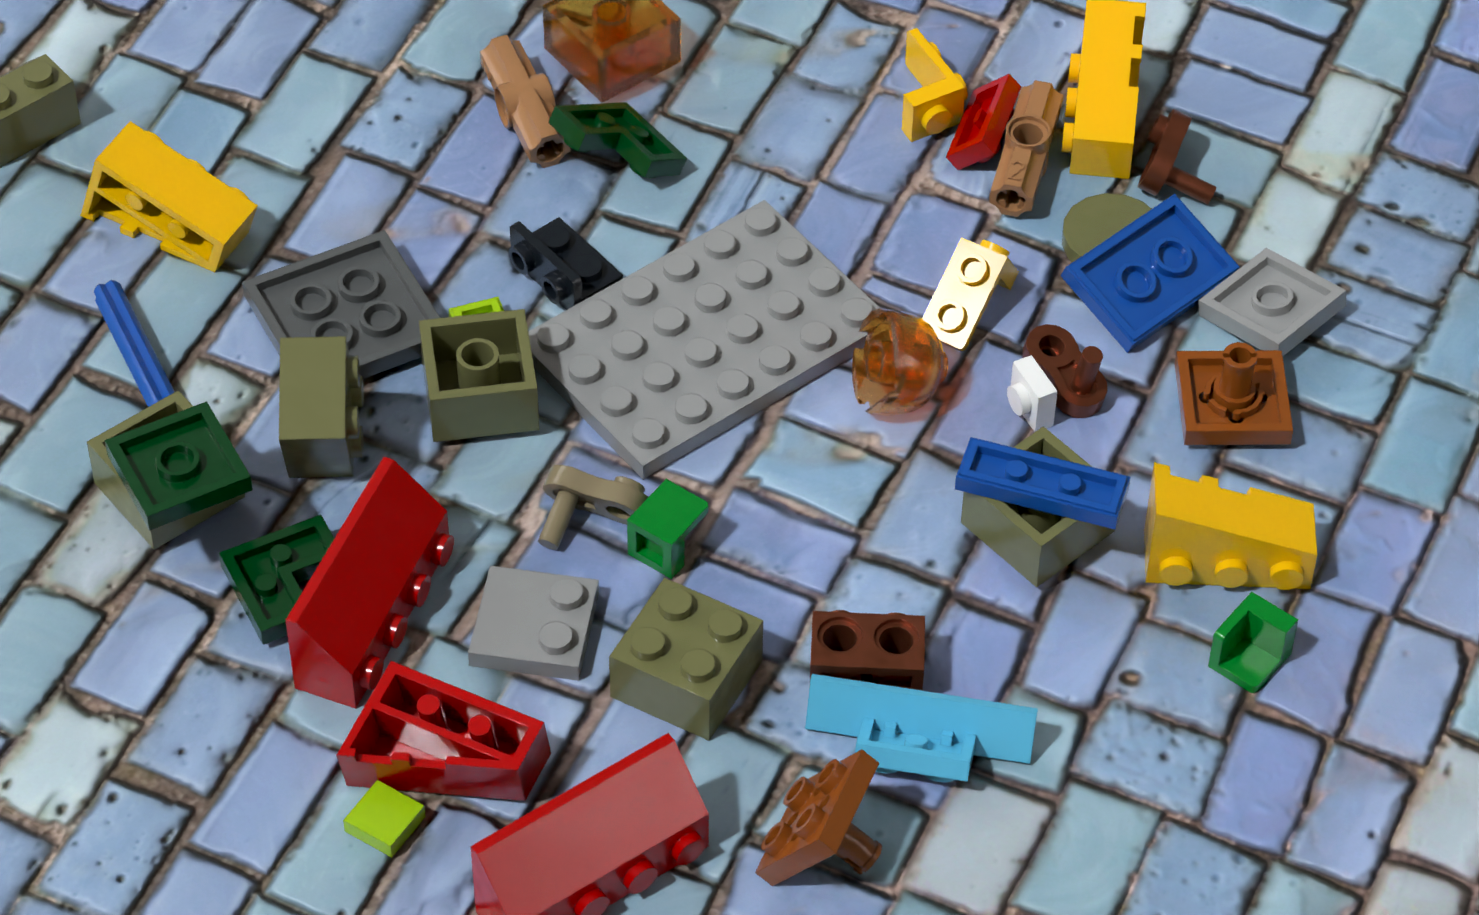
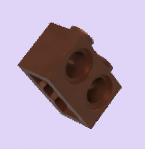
(869, 647)

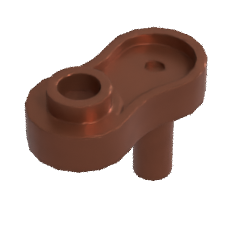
(1167, 137)
(1073, 374)

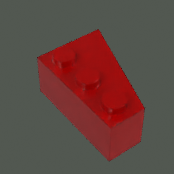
(442, 741)

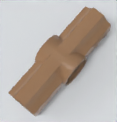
(523, 100)
(1026, 148)

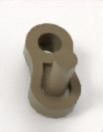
(586, 492)

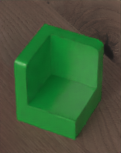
(660, 526)
(1252, 643)

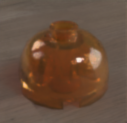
(898, 363)

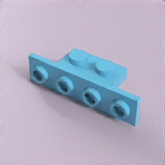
(920, 728)

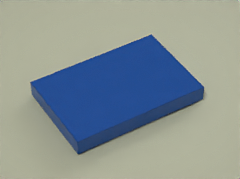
(1149, 272)

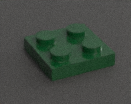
(178, 465)

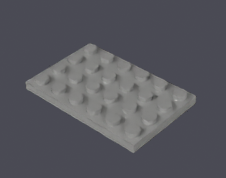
(702, 338)

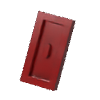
(984, 122)

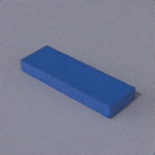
(1042, 483)

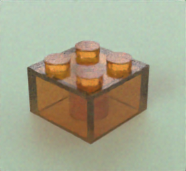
(612, 41)

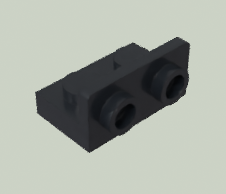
(560, 262)

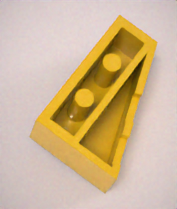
(1106, 90)
(167, 198)
(1226, 537)

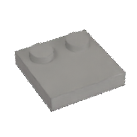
(1272, 302)
(534, 623)

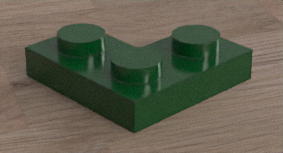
(618, 128)
(269, 570)

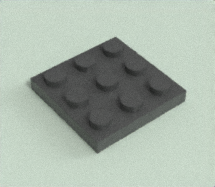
(348, 292)

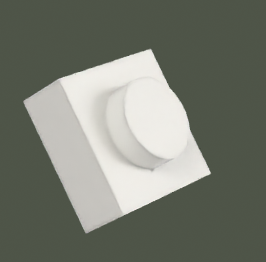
(1032, 394)

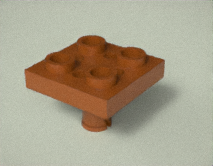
(1234, 387)
(820, 822)

